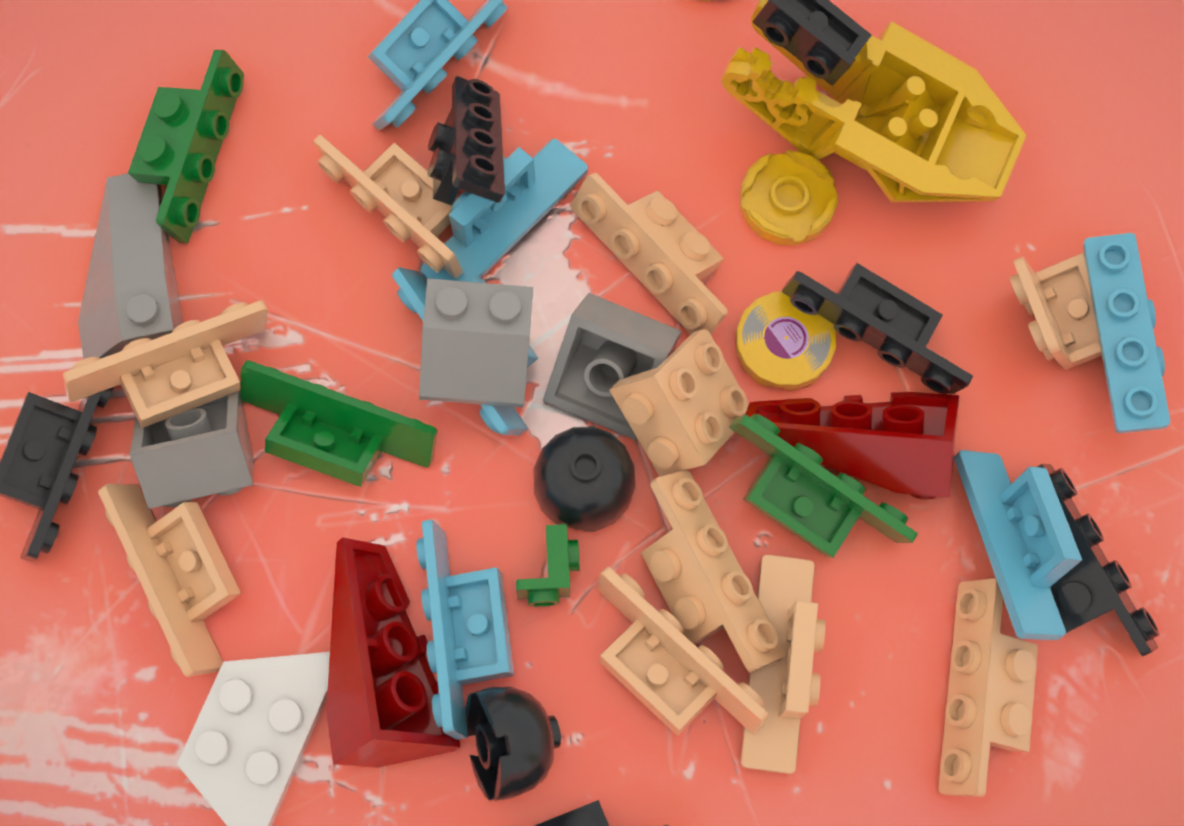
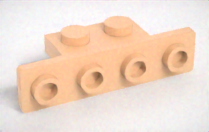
(402, 194)
(657, 250)
(172, 370)
(177, 569)
(704, 578)
(666, 667)
(788, 684)
(987, 691)

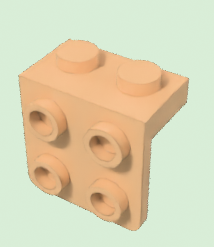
(1062, 309)
(682, 405)

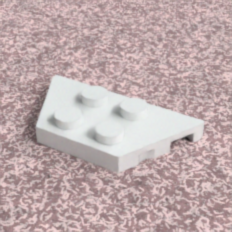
(255, 734)

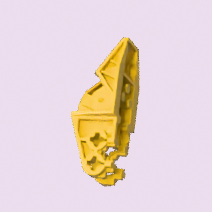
(907, 117)

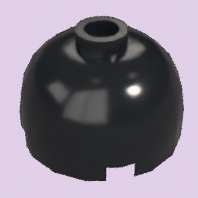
(584, 479)
(511, 741)

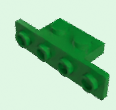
(184, 143)
(331, 428)
(808, 497)

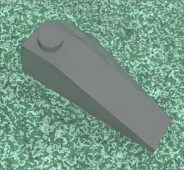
(130, 272)

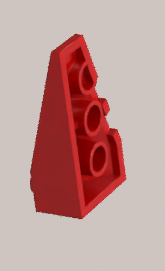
(890, 444)
(377, 667)

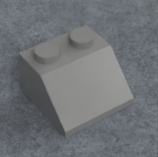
(475, 343)
(597, 351)
(194, 453)

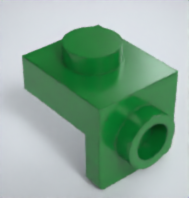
(561, 559)

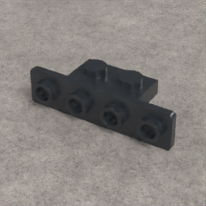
(468, 145)
(883, 318)
(40, 460)
(1095, 583)

